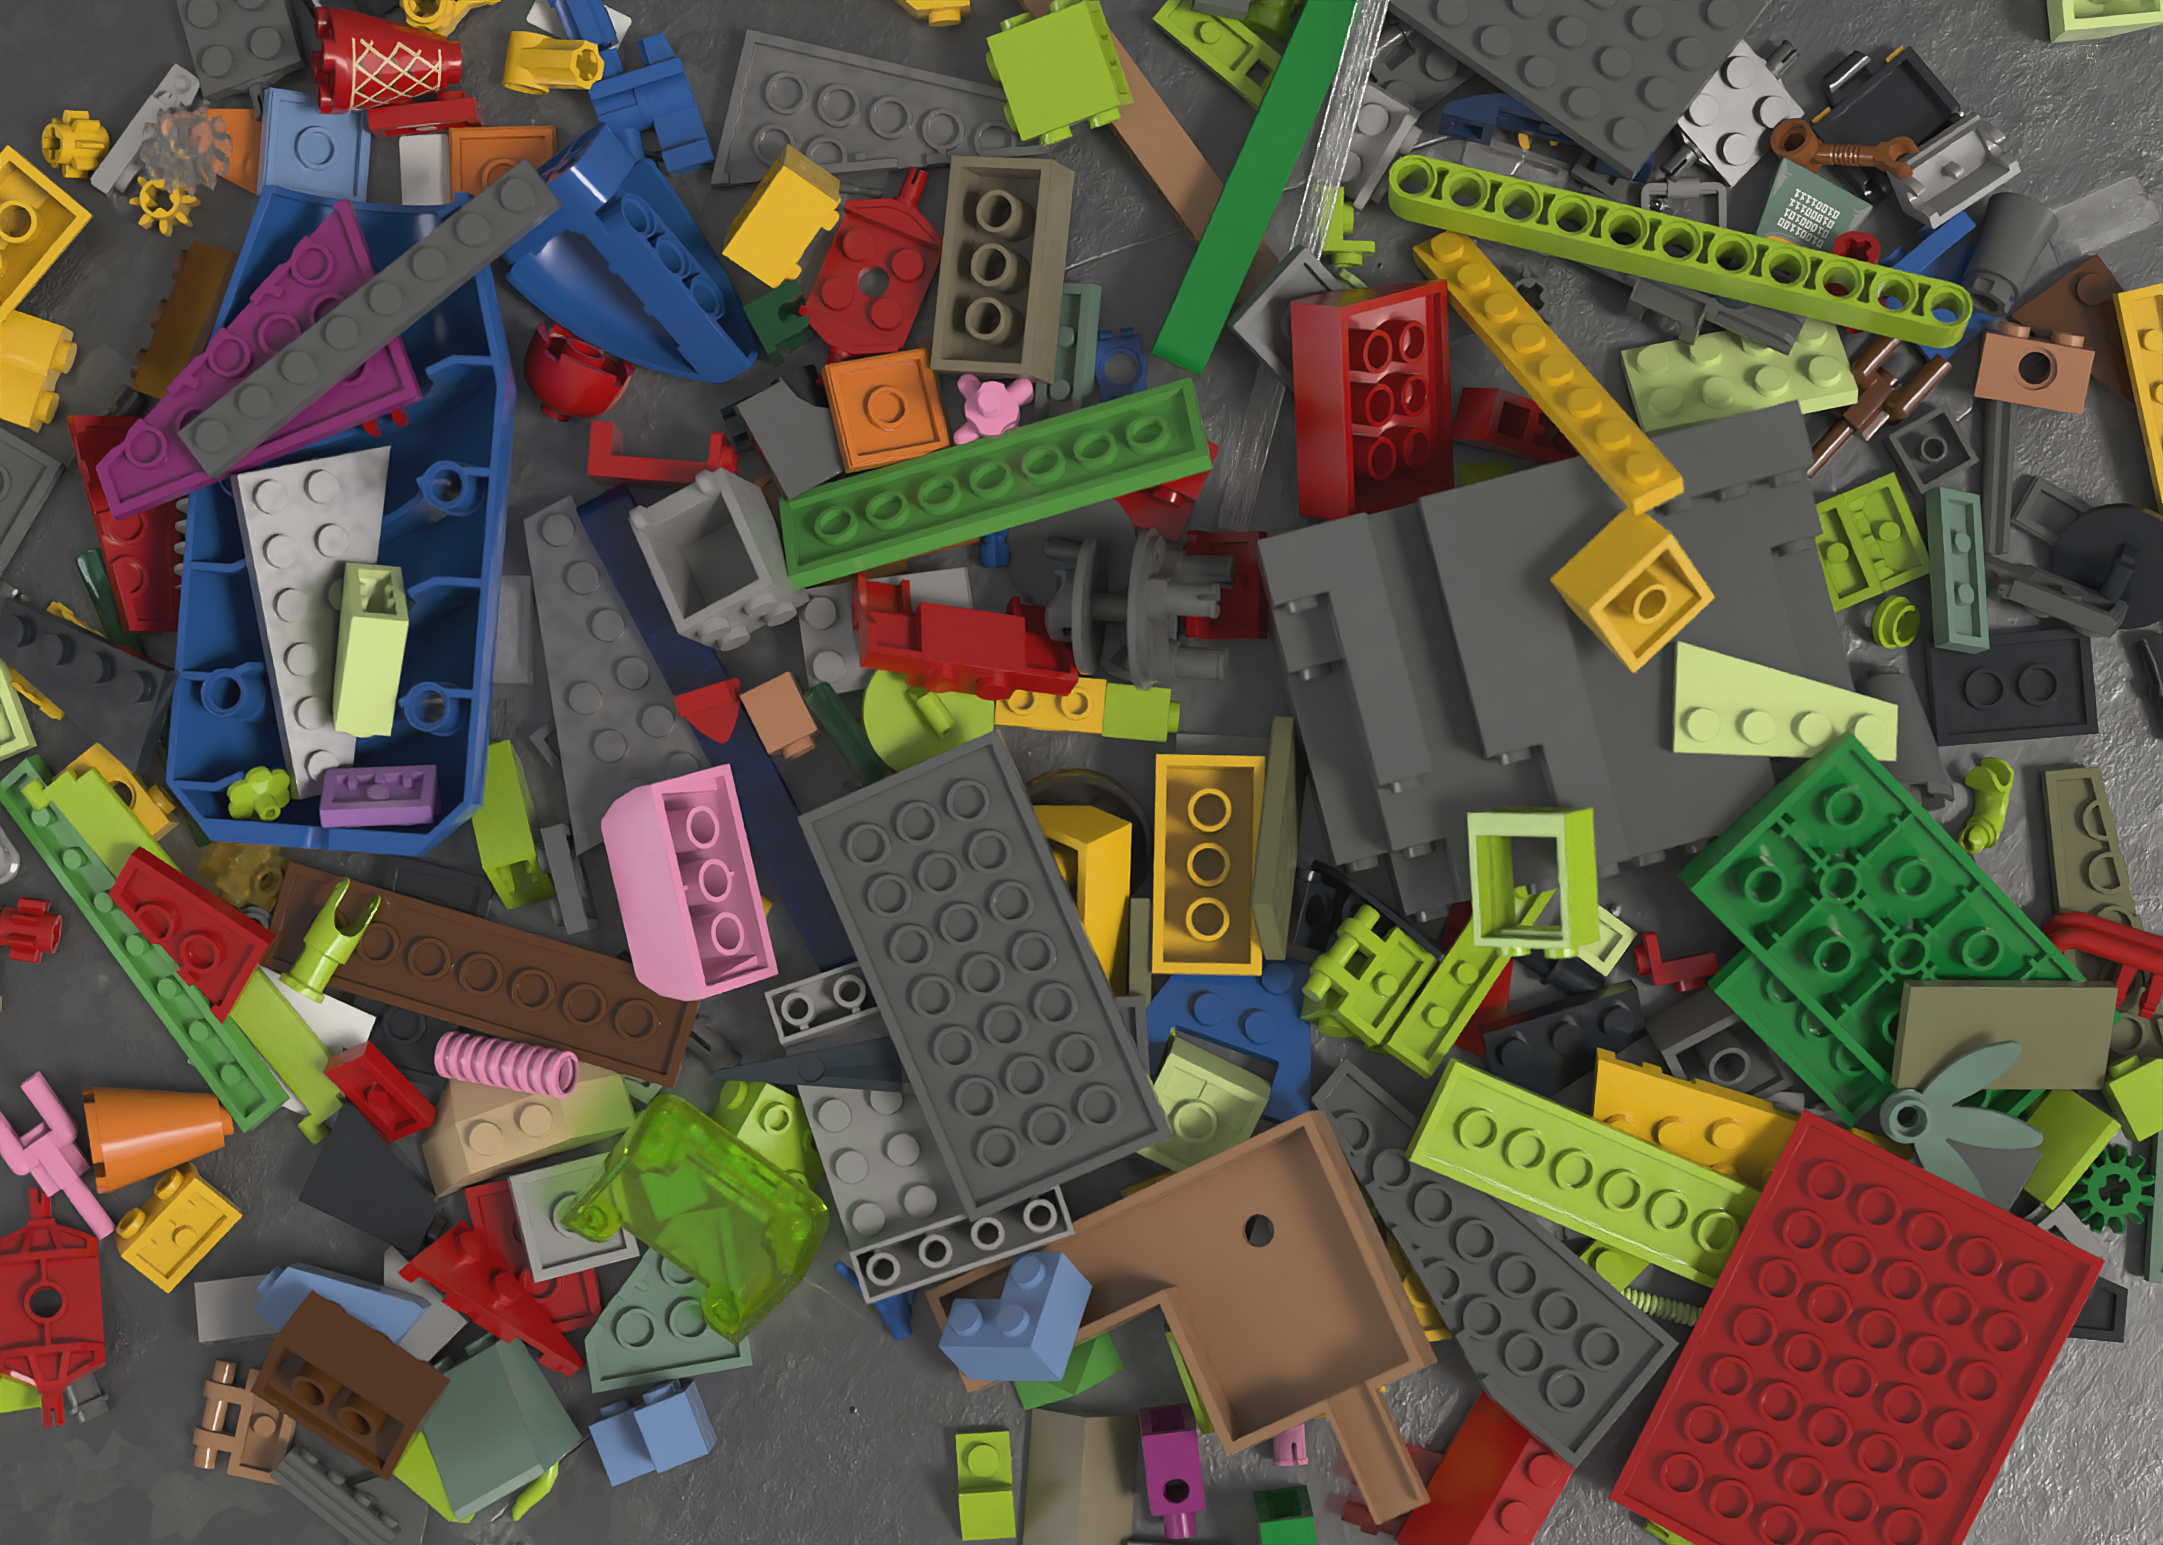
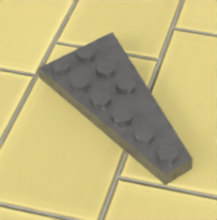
(854, 114)
(296, 538)
(605, 687)

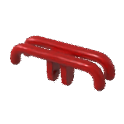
(2116, 942)

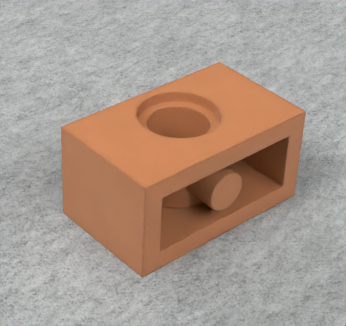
(2059, 389)
(783, 717)

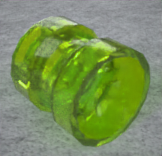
(1271, 17)

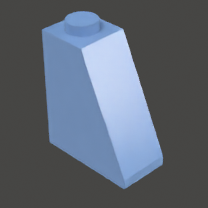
(372, 1304)

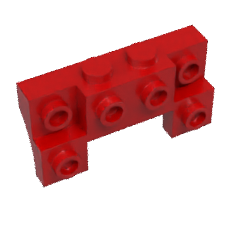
(959, 646)

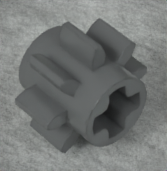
(1538, 286)

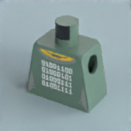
(1806, 209)

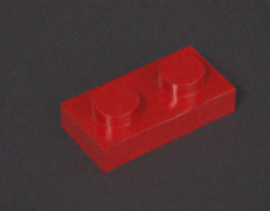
(404, 118)
(380, 1091)

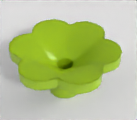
(259, 795)

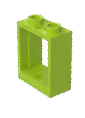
(1493, 879)

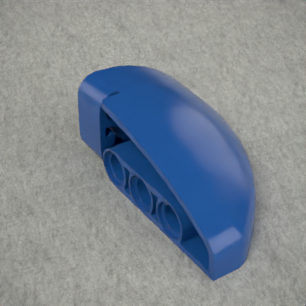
(631, 266)

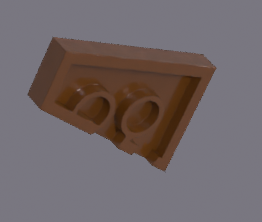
(2085, 306)

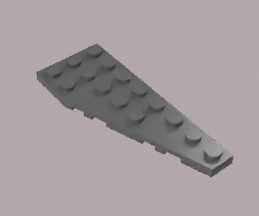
(1520, 1305)

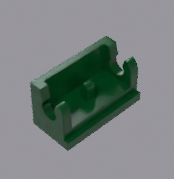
(777, 321)

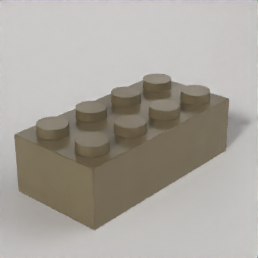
(1002, 268)

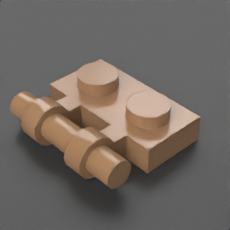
(261, 1434)

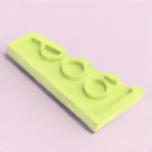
(1759, 711)

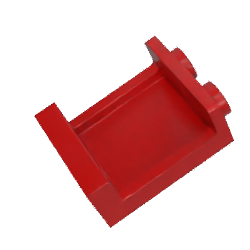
(610, 468)

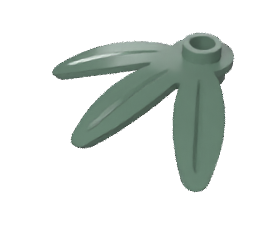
(1938, 1120)

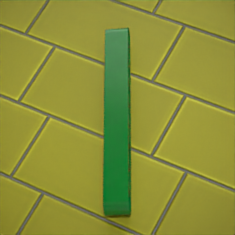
(1254, 185)

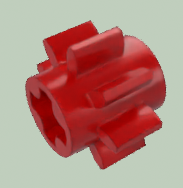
(30, 929)

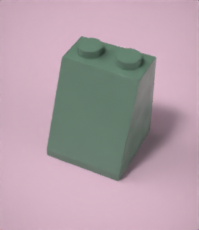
(495, 1424)

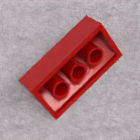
(1489, 1485)

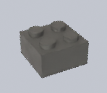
(1931, 450)

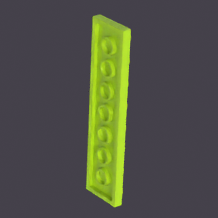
(1582, 1173)

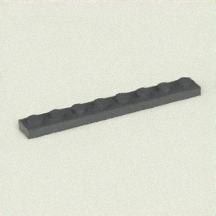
(370, 319)

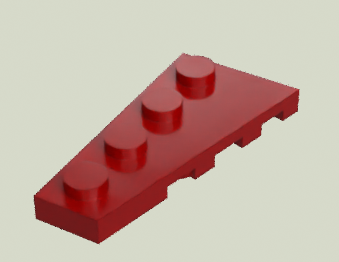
(136, 549)

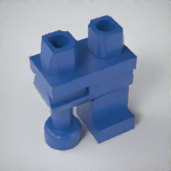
(656, 98)

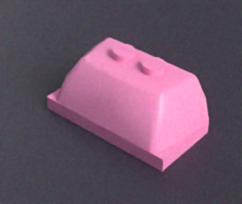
(688, 886)

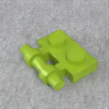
(1383, 984)

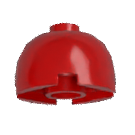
(573, 375)

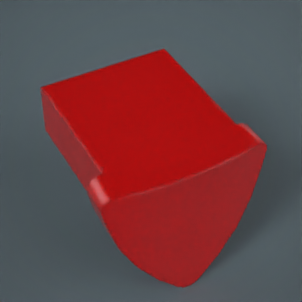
(712, 708)

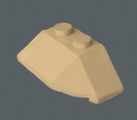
(498, 1130)

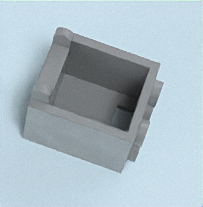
(718, 560)

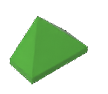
(1085, 1368)

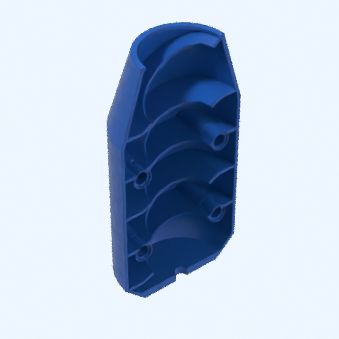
(438, 525)

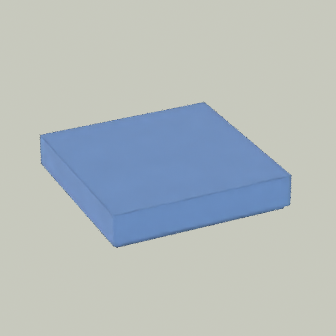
(312, 150)

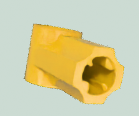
(541, 63)

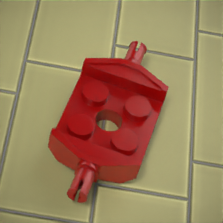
(874, 237)
(60, 1348)

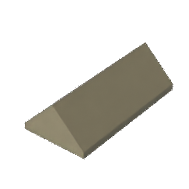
(1080, 1477)

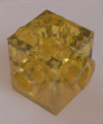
(245, 872)

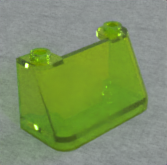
(707, 1210)

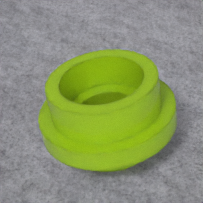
(1895, 622)

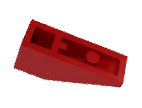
(1509, 426)

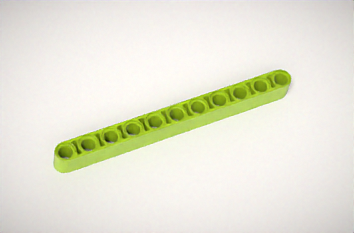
(1695, 271)

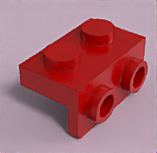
(1241, 609)

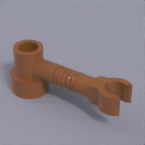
(1798, 143)

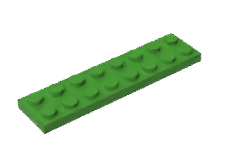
(994, 483)

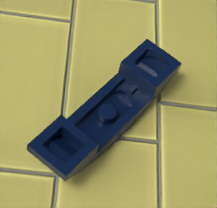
(1478, 115)

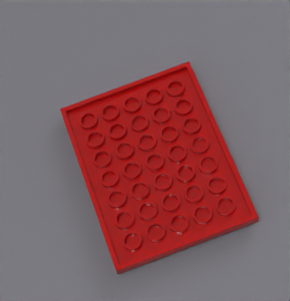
(1856, 1358)

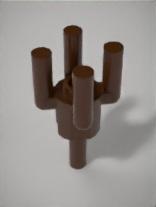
(1879, 399)

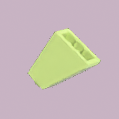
(369, 649)

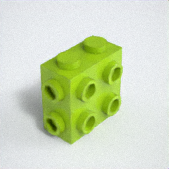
(1058, 71)

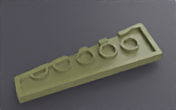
(2094, 879)

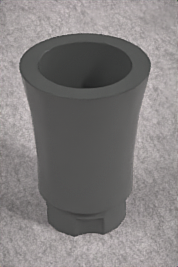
(2006, 251)

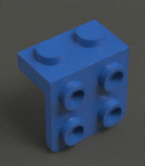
(1943, 257)

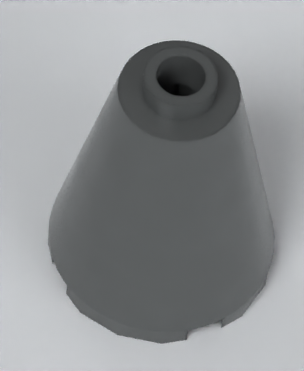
(1918, 759)

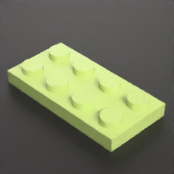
(1732, 375)

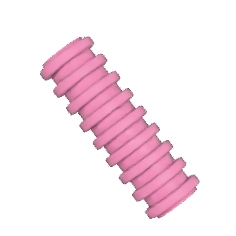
(506, 1064)

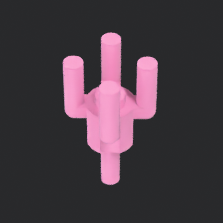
(991, 407)
(52, 1154)

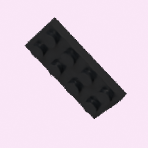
(402, 1034)

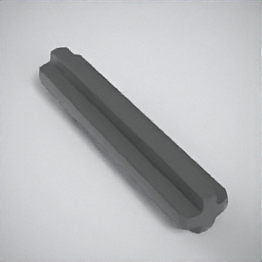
(1997, 475)

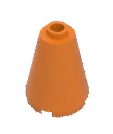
(149, 1131)

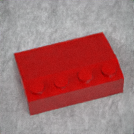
(1372, 398)

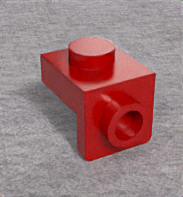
(1685, 971)

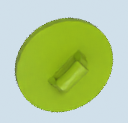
(915, 724)

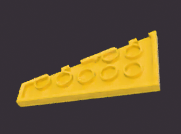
(1700, 1119)

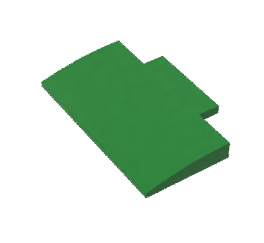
(1841, 901)

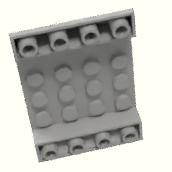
(884, 1161)

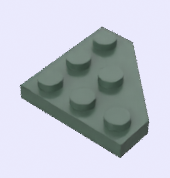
(656, 1331)

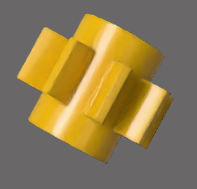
(75, 144)
(154, 212)

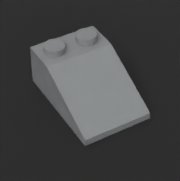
(827, 631)

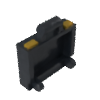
(1893, 103)

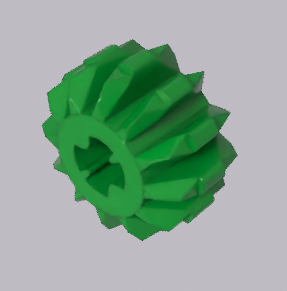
(2123, 1200)

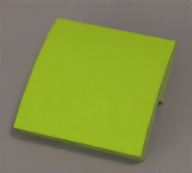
(1869, 542)

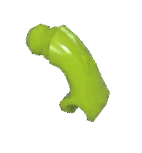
(1992, 791)

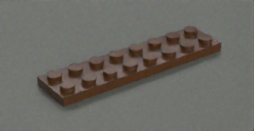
(490, 977)

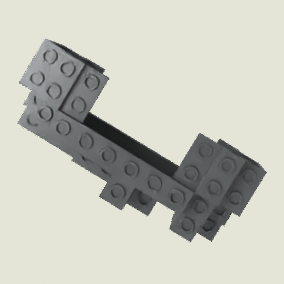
(1458, 680)

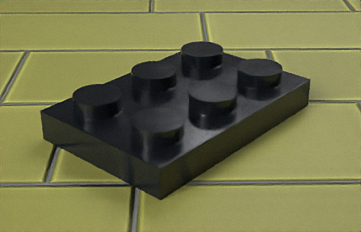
(2015, 690)

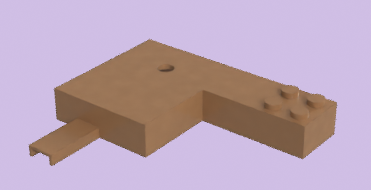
(1265, 1328)

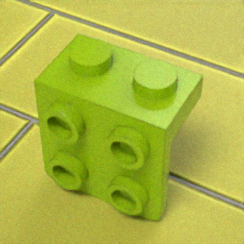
(771, 1125)

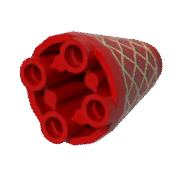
(377, 61)

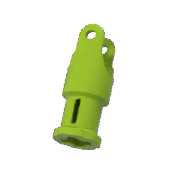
(327, 946)

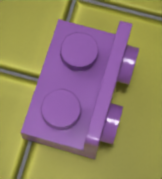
(380, 796)

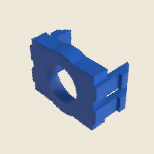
(1128, 344)

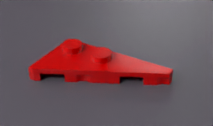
(491, 1296)

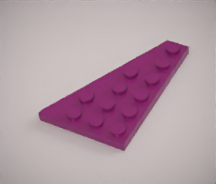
(321, 274)

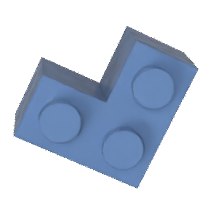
(1027, 1329)
(653, 1433)

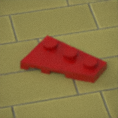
(201, 932)

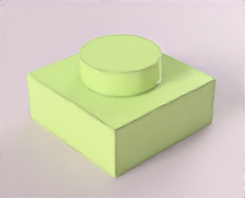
(1613, 942)

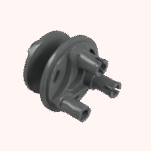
(1161, 587)

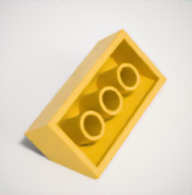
(35, 226)
(1095, 863)

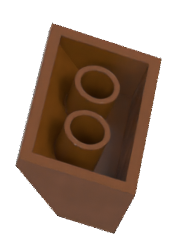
(185, 319)
(349, 1384)

